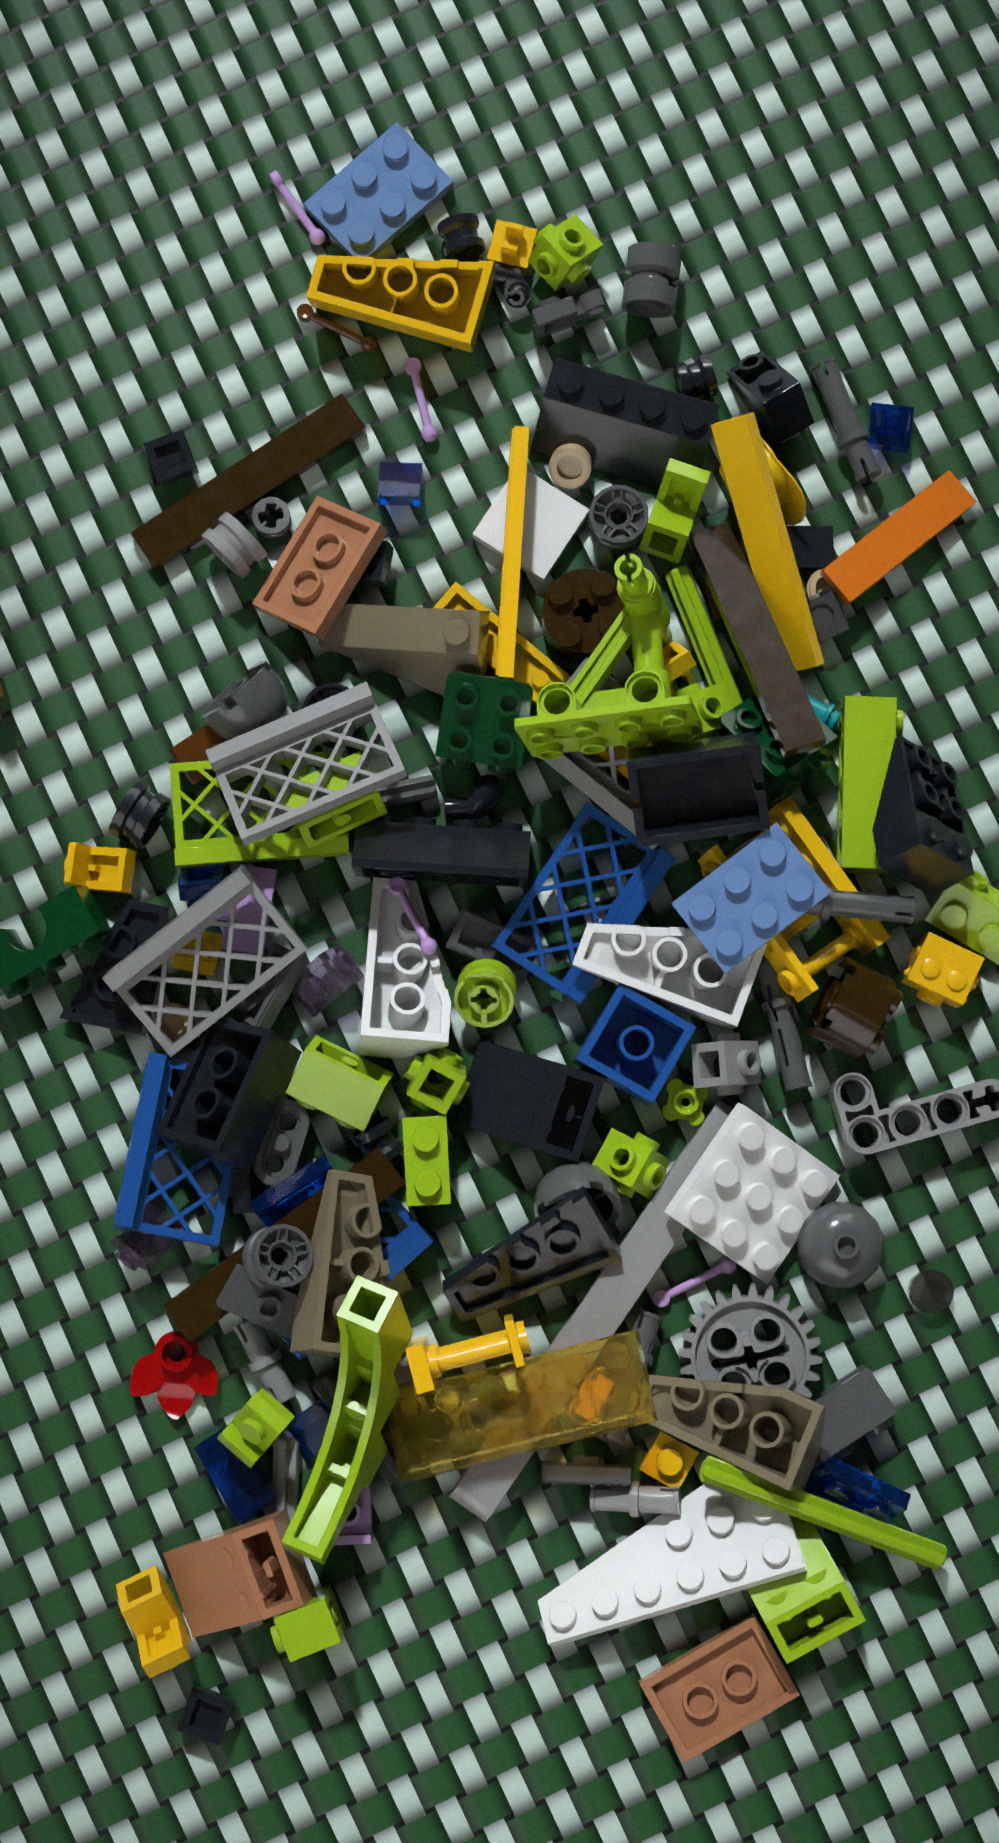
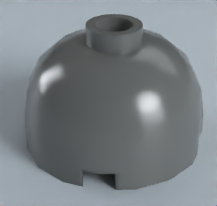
(247, 703)
(572, 1176)
(840, 1245)

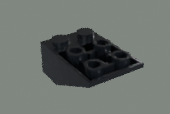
(921, 821)
(529, 1100)

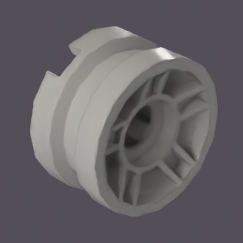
(234, 545)

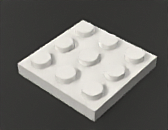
(751, 1193)

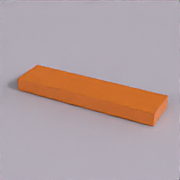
(898, 538)

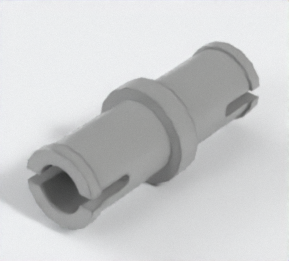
(265, 1360)
(636, 1499)

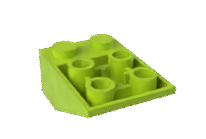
(810, 1605)

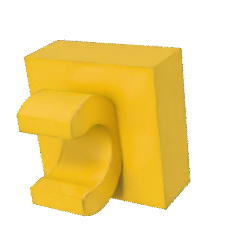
(512, 244)
(678, 662)
(208, 965)

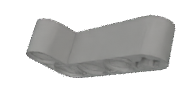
(922, 1109)

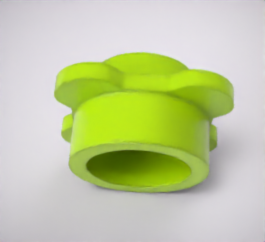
(674, 1108)

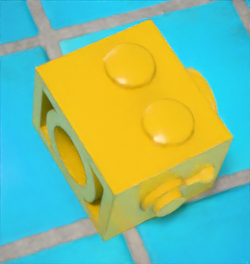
(942, 971)

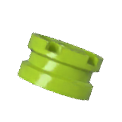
(500, 985)

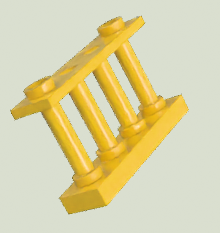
(857, 934)
(430, 1361)

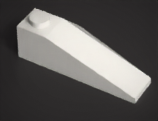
(669, 968)
(403, 989)

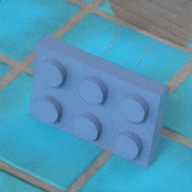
(378, 194)
(751, 898)

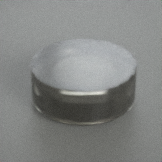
(930, 1291)

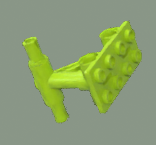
(632, 716)

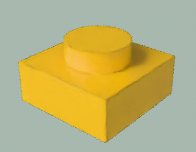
(668, 1460)

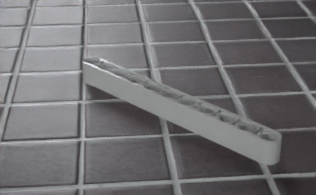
(604, 1303)

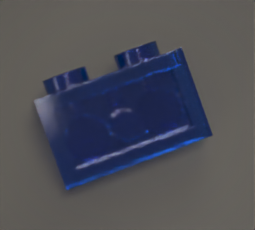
(857, 1490)

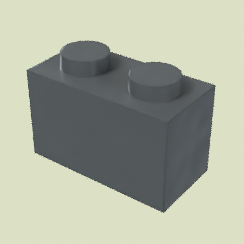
(853, 1408)

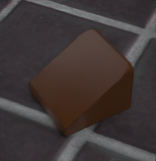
(193, 750)

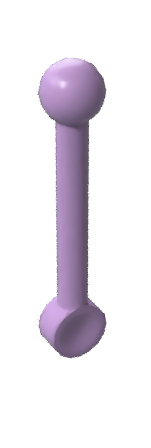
(316, 235)
(413, 368)
(397, 888)
(662, 1298)

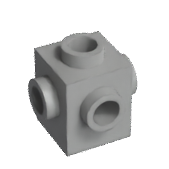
(726, 1064)

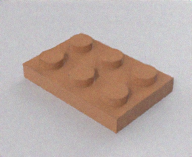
(320, 567)
(718, 1688)

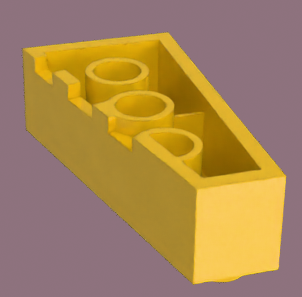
(411, 296)

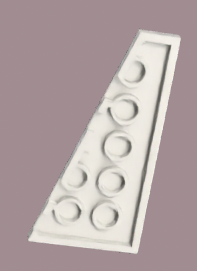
(675, 1562)

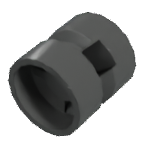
(651, 274)

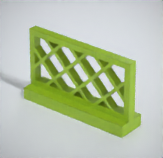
(231, 849)

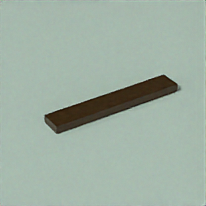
(249, 481)
(757, 640)
(196, 1305)

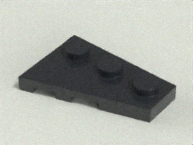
(95, 1001)

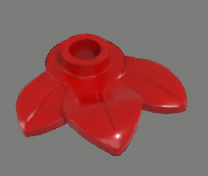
(174, 1380)

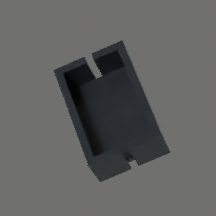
(697, 789)

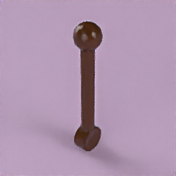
(305, 314)

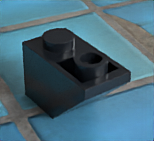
(771, 395)

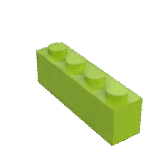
(864, 753)

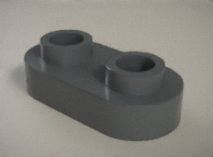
(282, 1143)

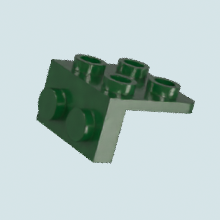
(480, 721)
(781, 774)

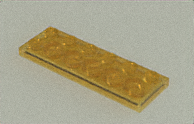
(523, 1408)

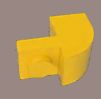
(155, 1621)

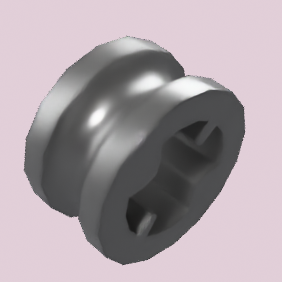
(260, 511)

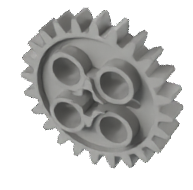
(741, 1315)

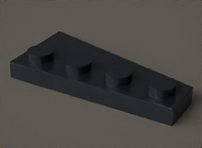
(540, 1255)

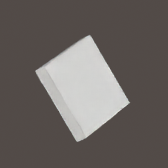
(548, 525)

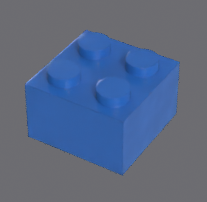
(634, 1044)

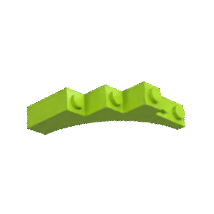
(371, 1345)

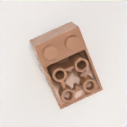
(239, 1576)

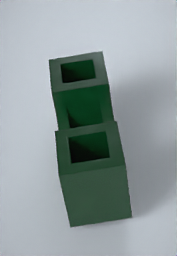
(72, 926)

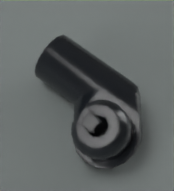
(513, 285)
(478, 803)

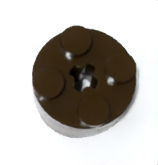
(573, 592)
(854, 1009)

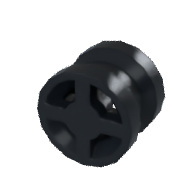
(461, 237)
(696, 378)
(377, 1135)

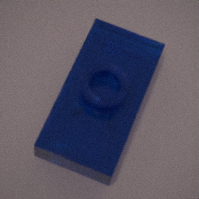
(241, 1487)

